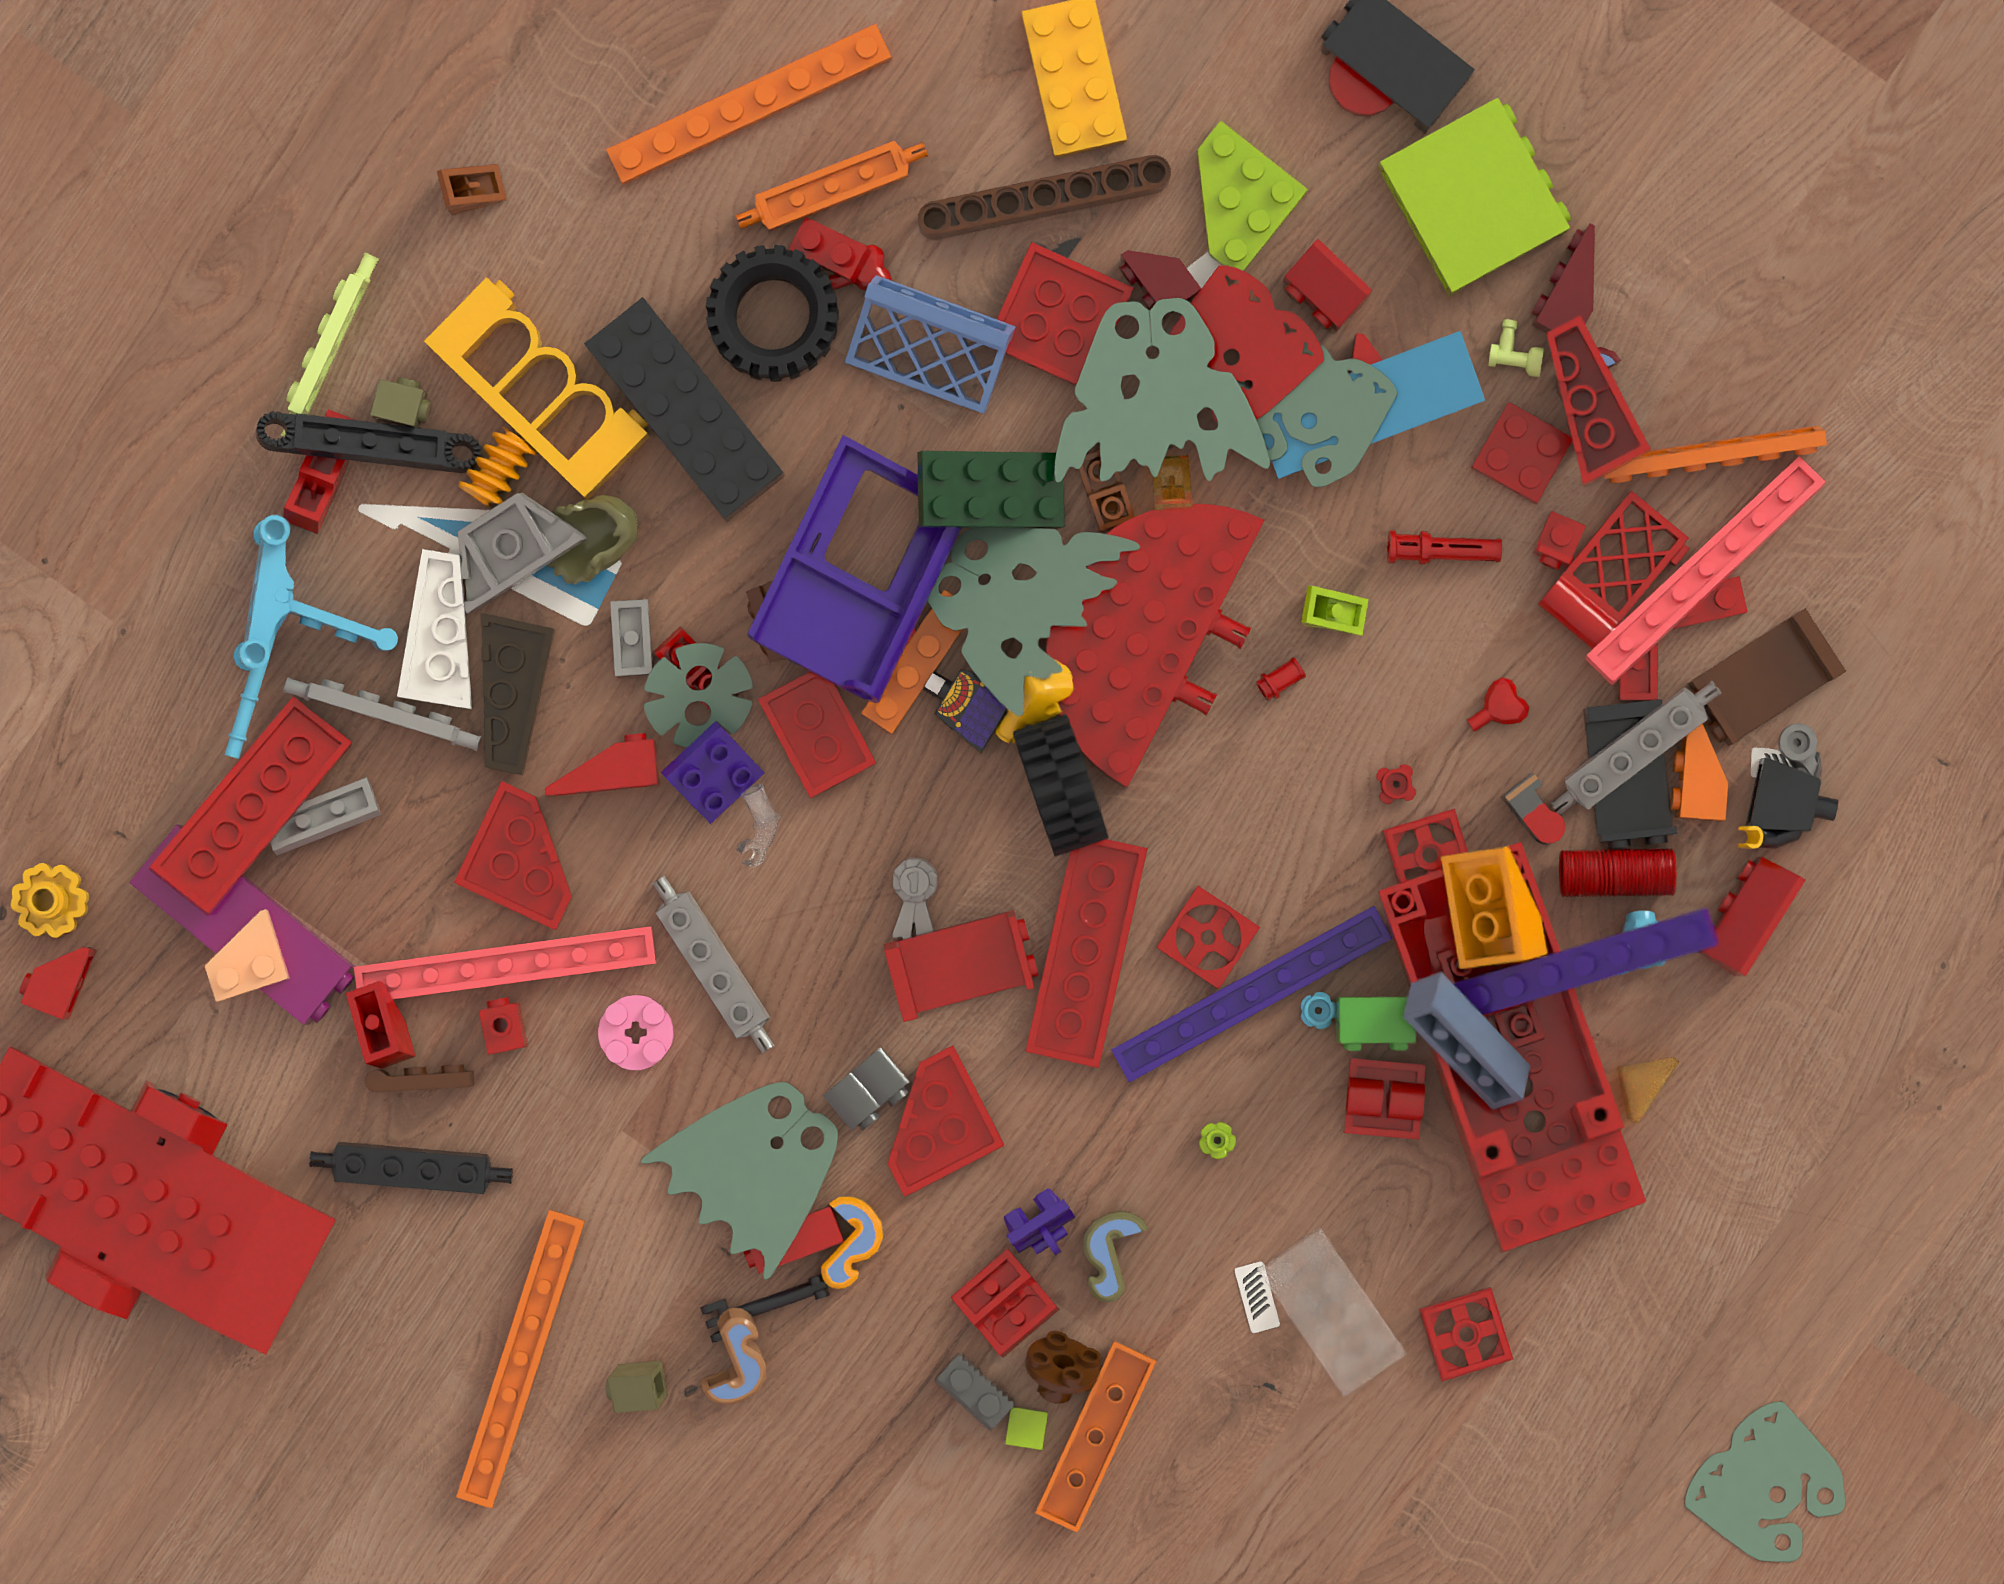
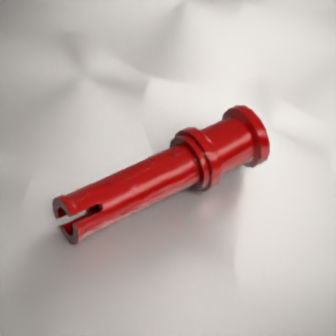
(1424, 547)

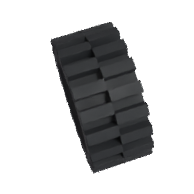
(765, 266)
(1060, 785)

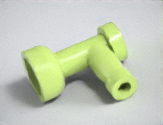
(1505, 355)

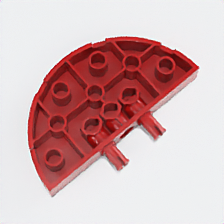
(1149, 629)

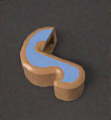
(749, 1364)

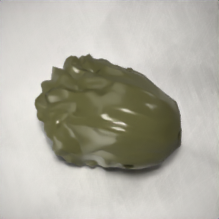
(609, 532)

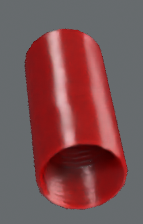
(1624, 874)

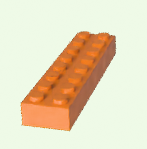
(1095, 1436)

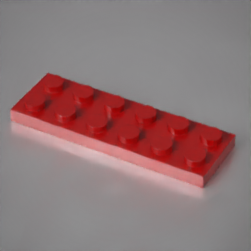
(250, 806)
(1086, 952)

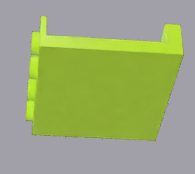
(1474, 195)

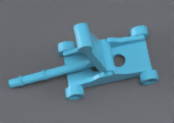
(268, 609)

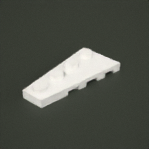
(436, 644)

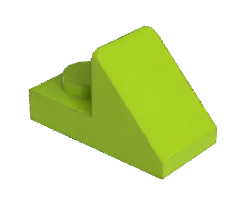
(1334, 611)

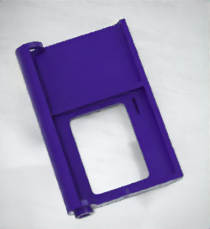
(831, 617)

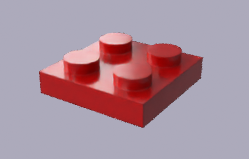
(1522, 453)

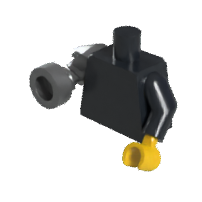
(1787, 797)

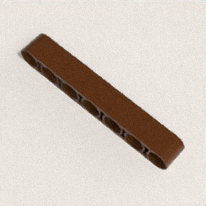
(1058, 184)

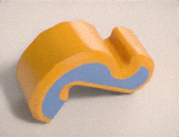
(859, 1246)

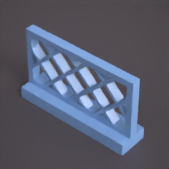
(935, 313)

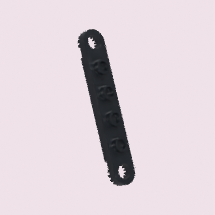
(367, 442)

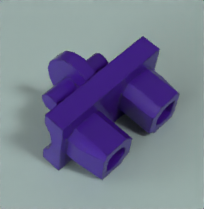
(1043, 1229)

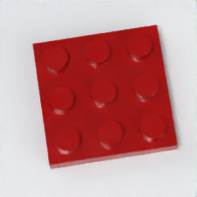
(1057, 311)

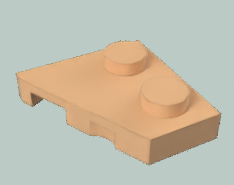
(247, 960)

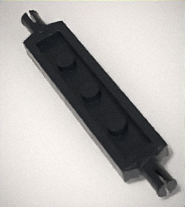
(411, 1167)

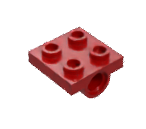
(1384, 1098)

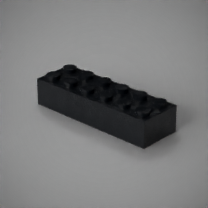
(684, 409)

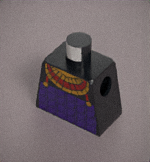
(966, 707)

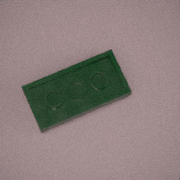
(989, 490)

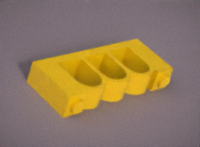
(471, 325)

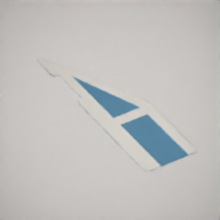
(442, 525)

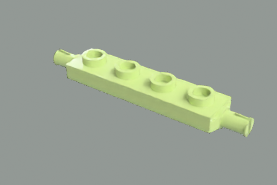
(332, 331)

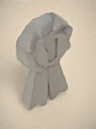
(914, 883)

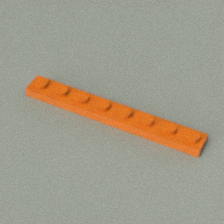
(749, 104)
(520, 1358)

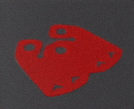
(1258, 334)

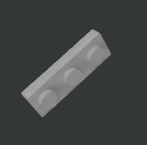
(328, 815)

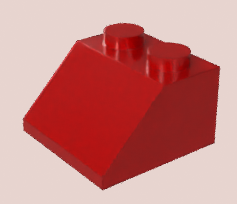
(1326, 286)

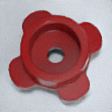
(1403, 776)

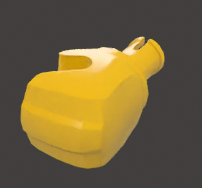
(1040, 702)

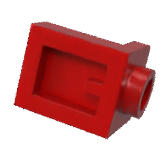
(1558, 541)

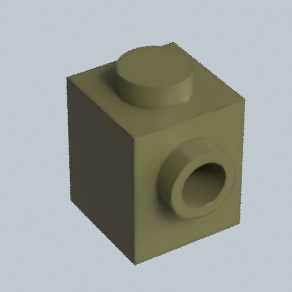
(400, 403)
(637, 1386)

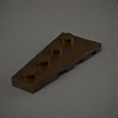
(513, 679)

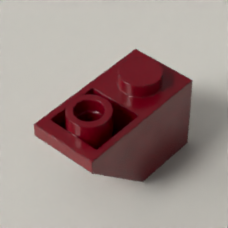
(1158, 277)

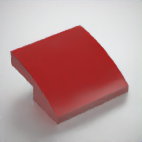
(1005, 1303)

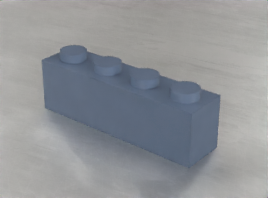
(1466, 1040)

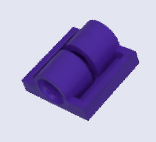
(712, 772)

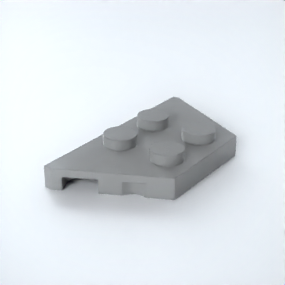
(510, 546)

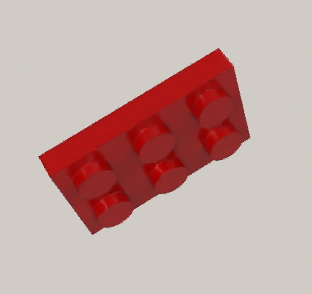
(816, 732)

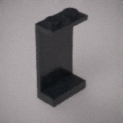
(1398, 58)
(1641, 803)

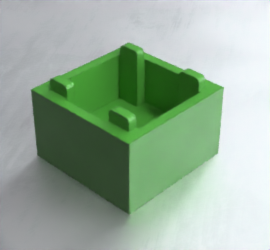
(1372, 1021)

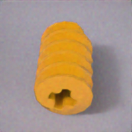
(497, 468)

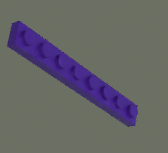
(1590, 962)
(1251, 994)

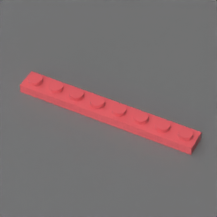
(1705, 570)
(512, 963)

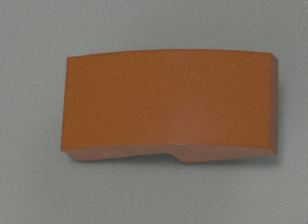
(1107, 497)

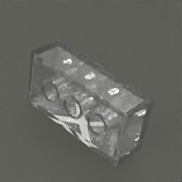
(1331, 1311)

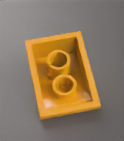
(1491, 909)

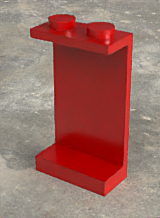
(960, 963)

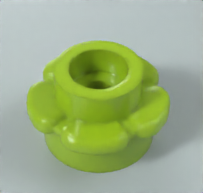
(1220, 1130)

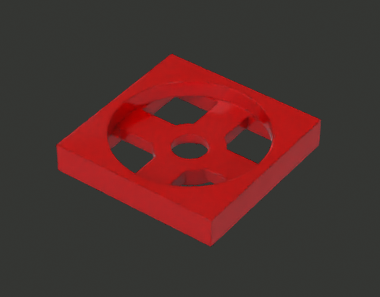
(1424, 838)
(1221, 946)
(1502, 1351)

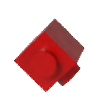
(502, 1026)

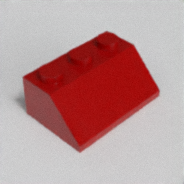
(1752, 914)

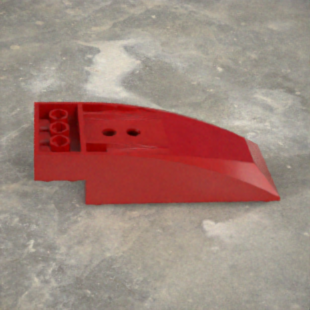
(1574, 1165)

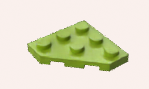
(1242, 196)

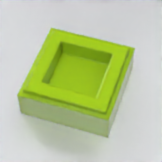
(1026, 1428)

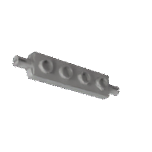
(368, 705)
(1636, 748)
(713, 964)

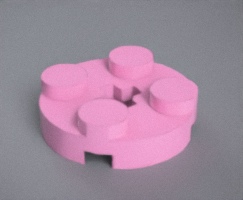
(620, 1047)

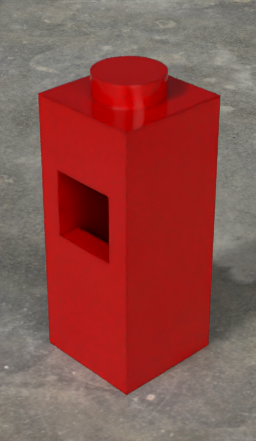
(817, 1233)

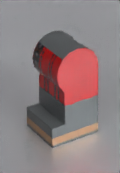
(1534, 815)

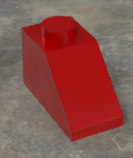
(57, 984)
(379, 1026)

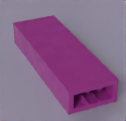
(312, 963)

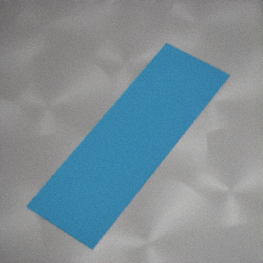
(1429, 385)

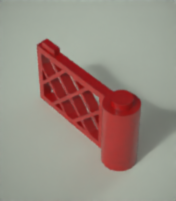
(1581, 608)

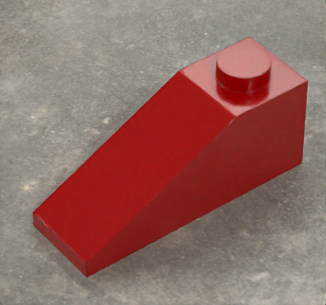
(616, 768)

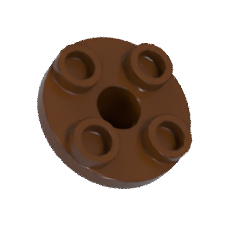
(1062, 1366)

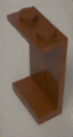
(1768, 677)

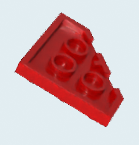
(517, 860)
(941, 1124)

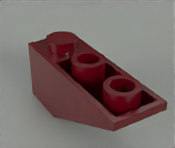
(1573, 285)

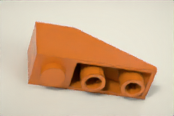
(1701, 782)

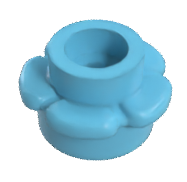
(1308, 1007)

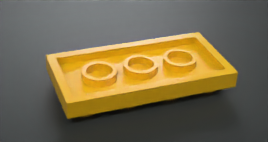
(1074, 76)

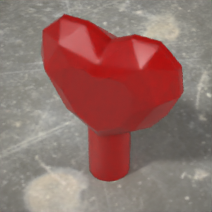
(872, 267)
(1500, 706)

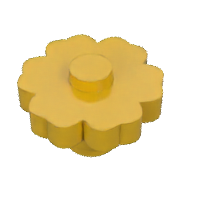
(49, 900)

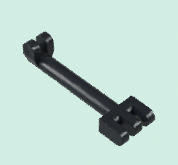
(815, 1287)

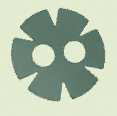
(671, 682)

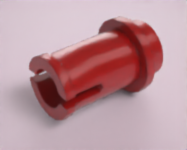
(1280, 679)

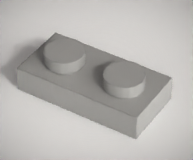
(631, 637)

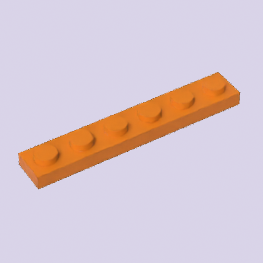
(1727, 451)

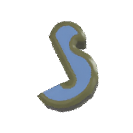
(1101, 1253)

